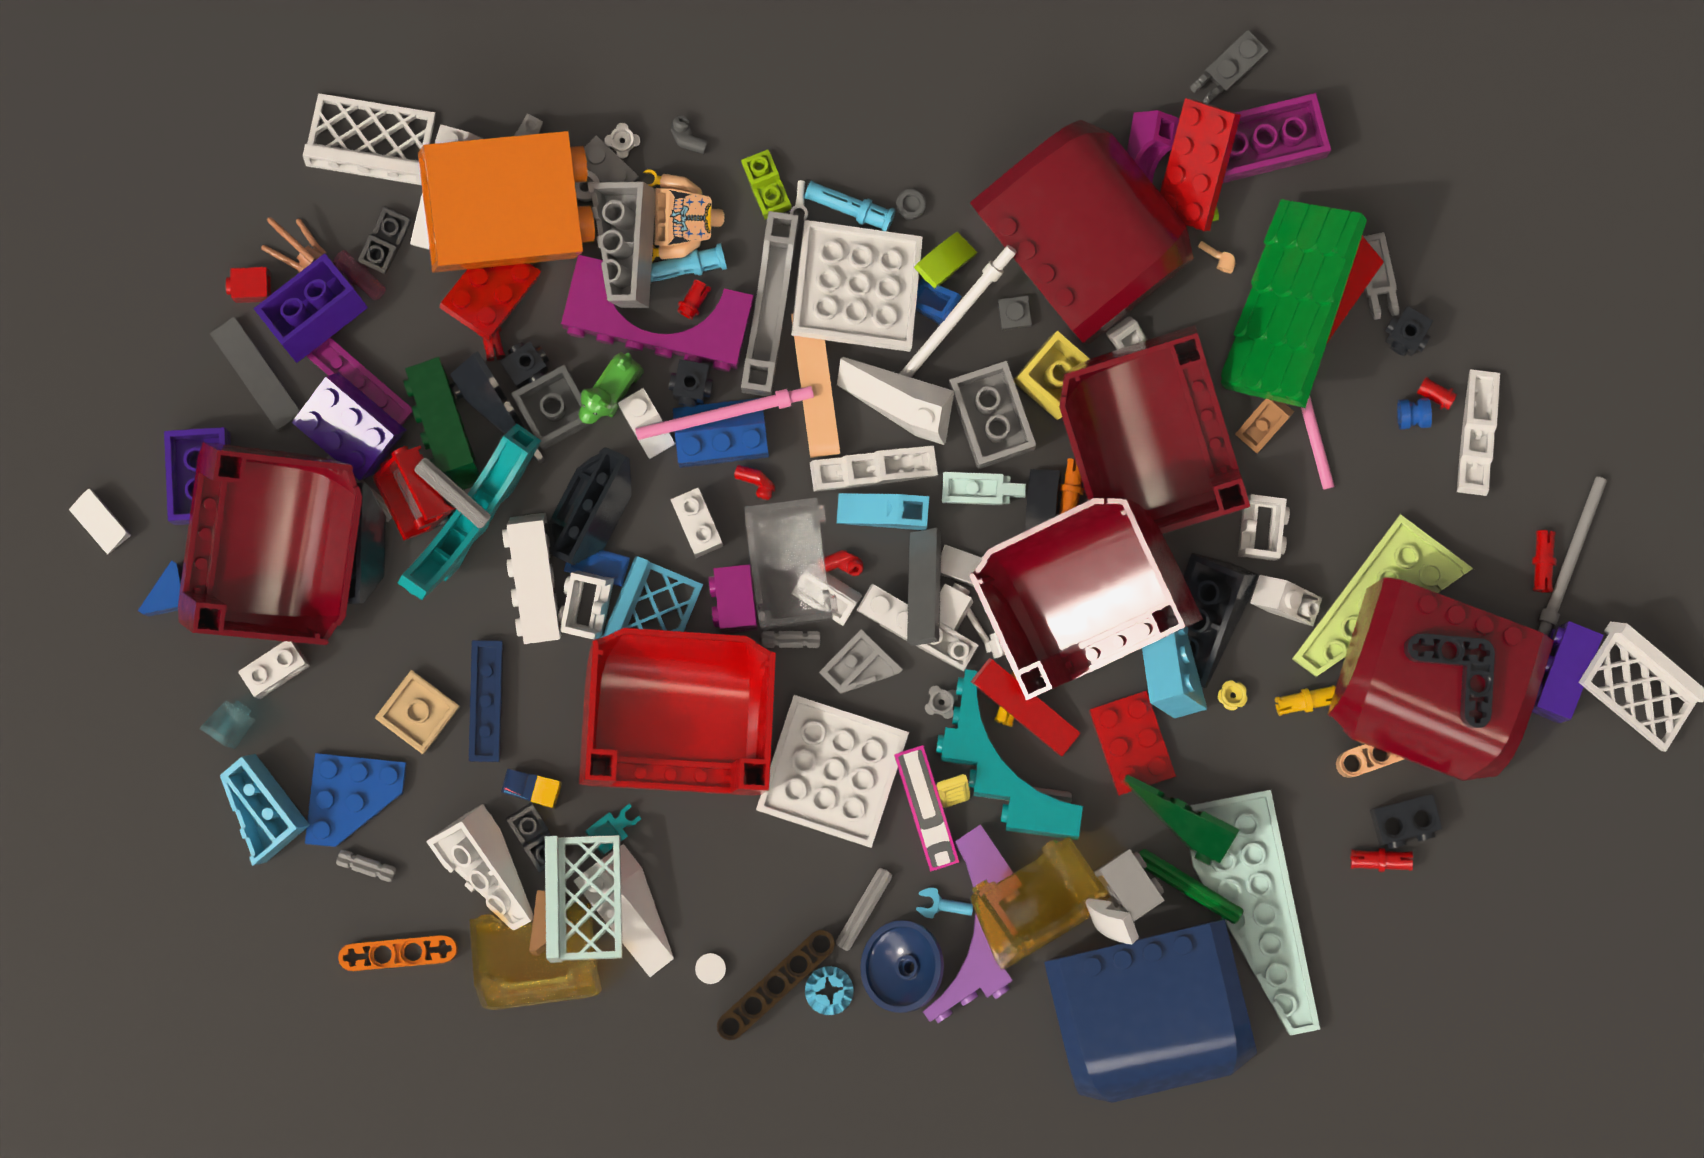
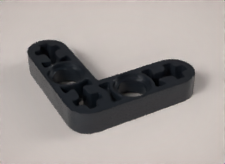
(1471, 667)

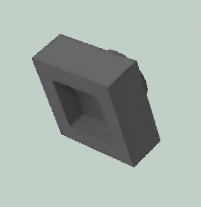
(1014, 313)

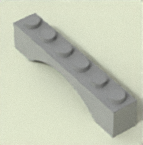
(770, 304)

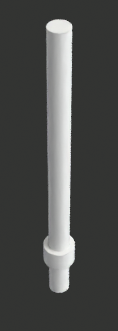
(991, 272)

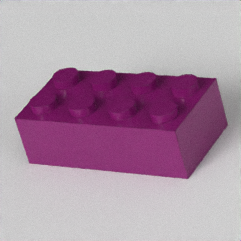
(1278, 137)

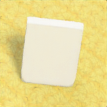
(1126, 333)

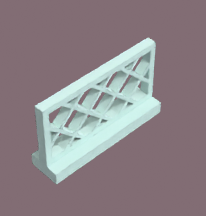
(556, 898)

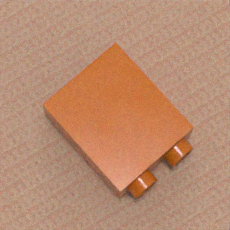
(504, 201)

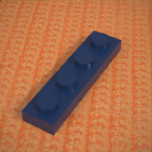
(485, 701)

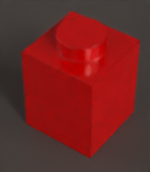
(249, 284)

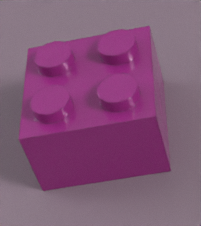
(735, 599)

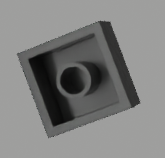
(551, 406)

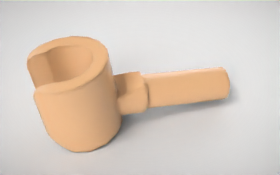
(1226, 260)

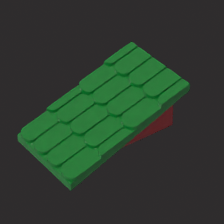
(1298, 298)

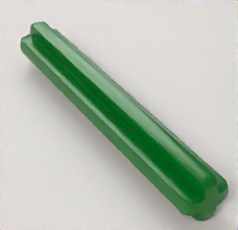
(1191, 887)

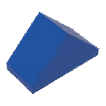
(936, 302)
(165, 593)

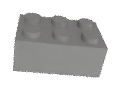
(992, 415)
(1129, 884)

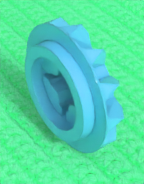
(841, 998)

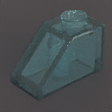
(229, 723)

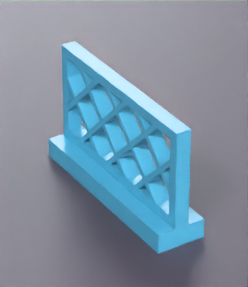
(631, 594)

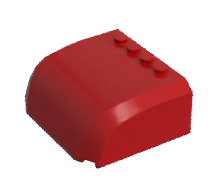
(678, 712)

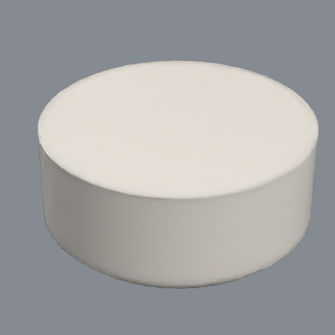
(710, 968)

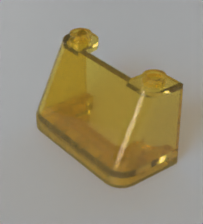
(1036, 902)
(513, 977)

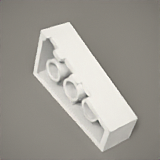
(532, 578)

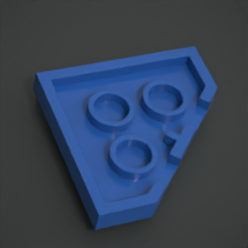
(349, 794)

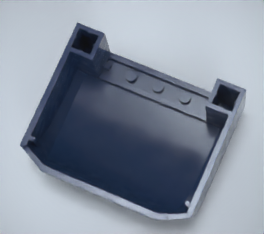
(1152, 1013)

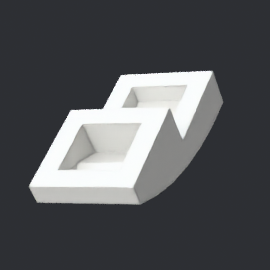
(1112, 923)

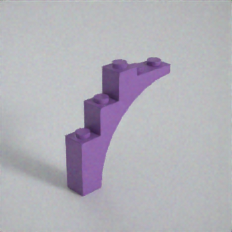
(979, 966)

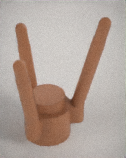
(307, 254)

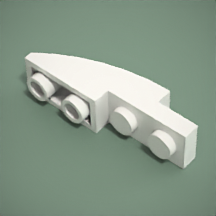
(893, 616)

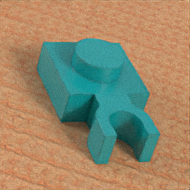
(610, 826)

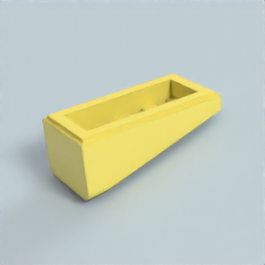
(953, 791)

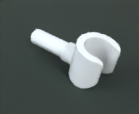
(800, 199)

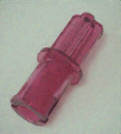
(359, 275)

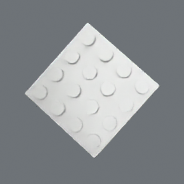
(857, 286)
(832, 771)

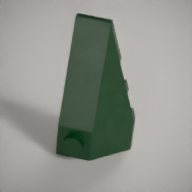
(1197, 830)

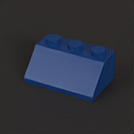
(721, 440)

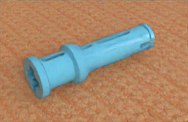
(863, 211)
(695, 263)

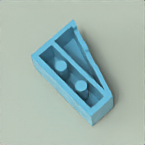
(1173, 676)
(262, 807)

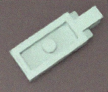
(980, 488)

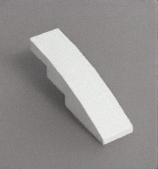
(1478, 432)
(873, 468)

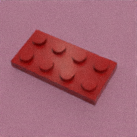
(1199, 161)

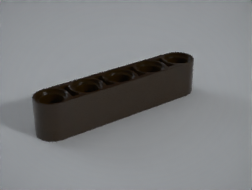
(761, 989)

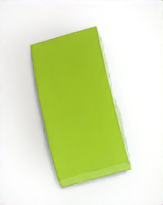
(766, 183)
(945, 260)

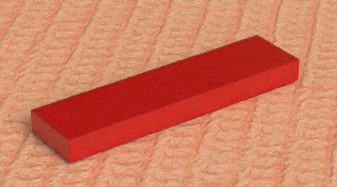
(1031, 713)

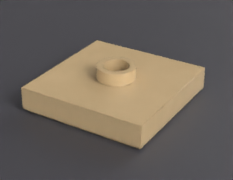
(417, 712)

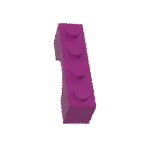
(1151, 139)

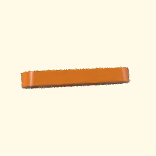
(398, 956)

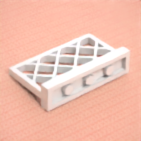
(358, 160)
(1652, 662)

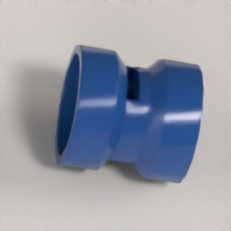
(1410, 413)

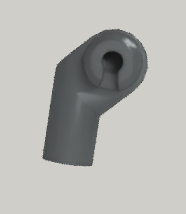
(684, 137)

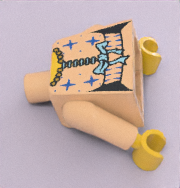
(681, 216)

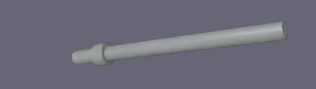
(1550, 615)

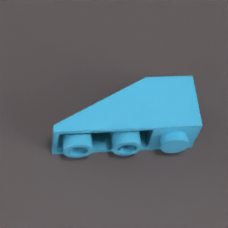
(883, 510)

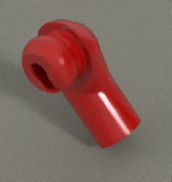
(756, 477)
(845, 561)

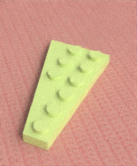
(1401, 554)

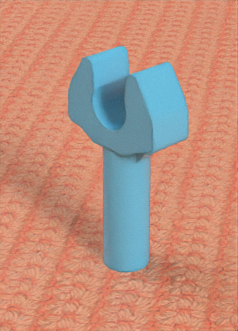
(943, 905)

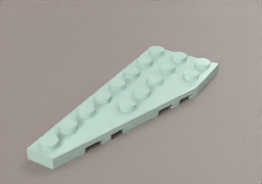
(1258, 882)

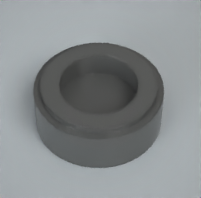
(911, 204)

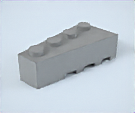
(625, 237)

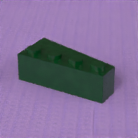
(441, 422)

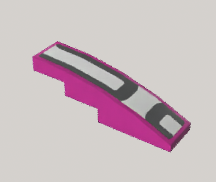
(926, 808)

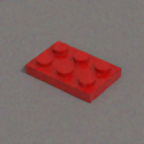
(489, 295)
(1132, 741)

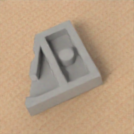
(859, 664)

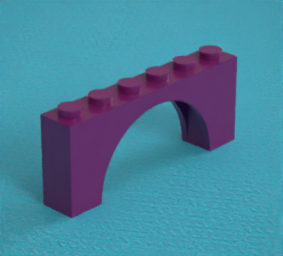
(714, 340)

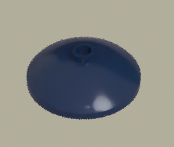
(888, 962)

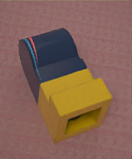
(531, 788)

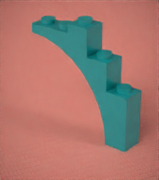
(454, 540)
(1027, 808)

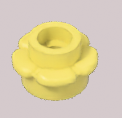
(1237, 688)

